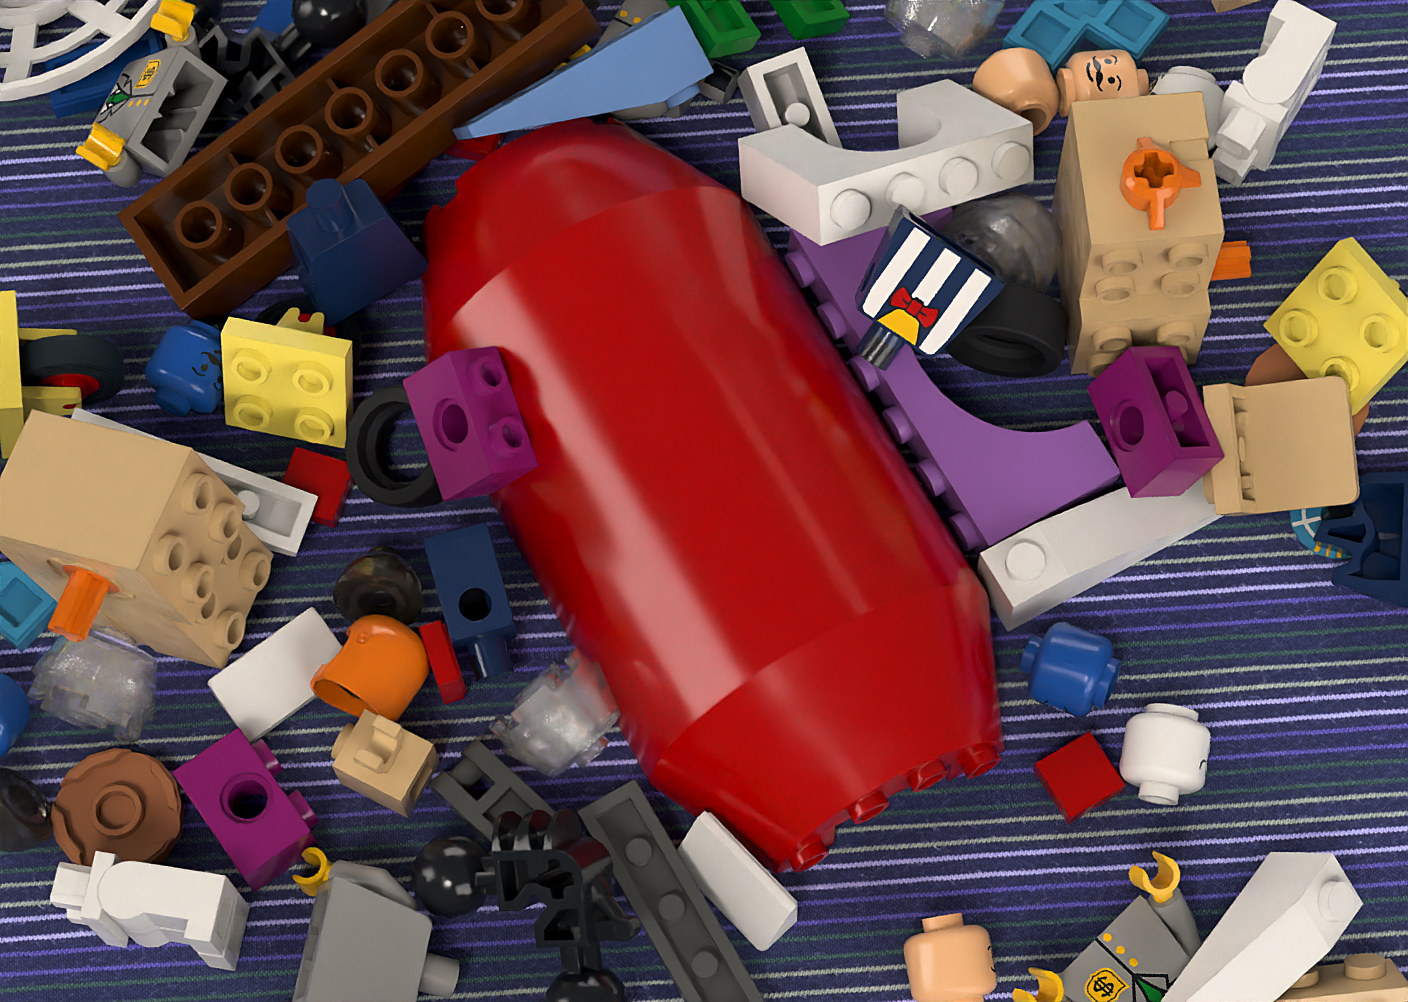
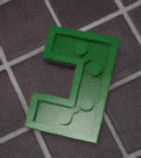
(727, 29)

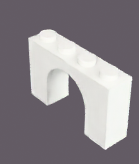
(948, 154)

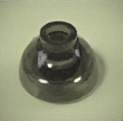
(380, 585)
(23, 813)

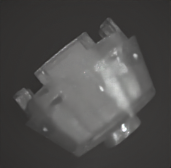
(943, 26)
(1011, 235)
(98, 682)
(560, 717)

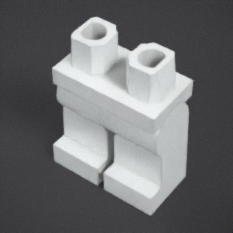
(1271, 90)
(154, 906)

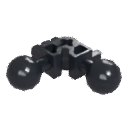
(264, 60)
(458, 875)

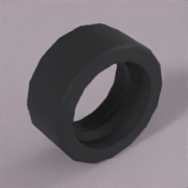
(1014, 335)
(367, 454)

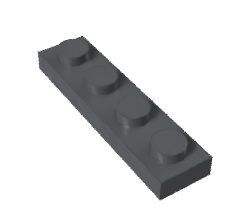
(667, 899)

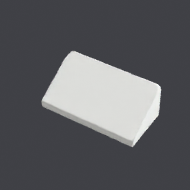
(275, 675)
(737, 882)

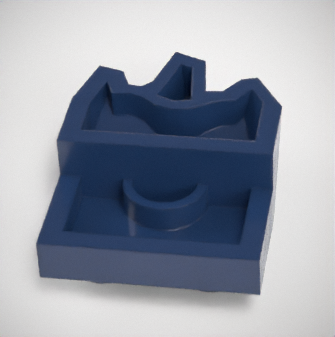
(1373, 539)

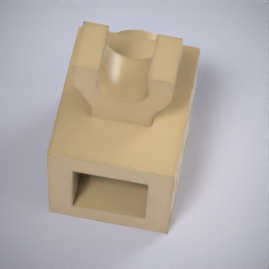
(384, 762)

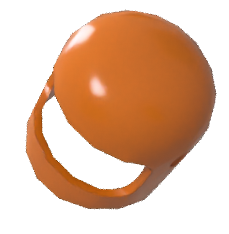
(379, 664)

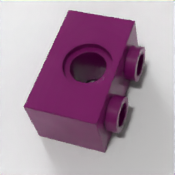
(1155, 421)
(470, 423)
(221, 780)

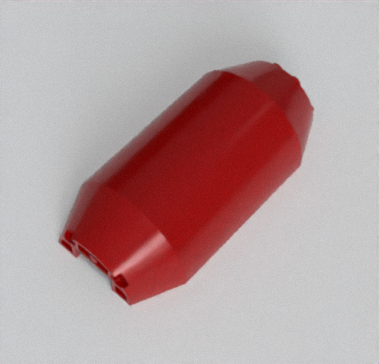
(712, 492)

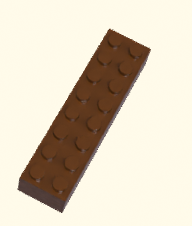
(360, 113)

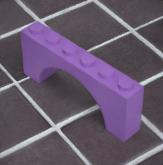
(985, 474)

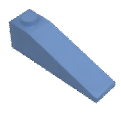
(635, 68)

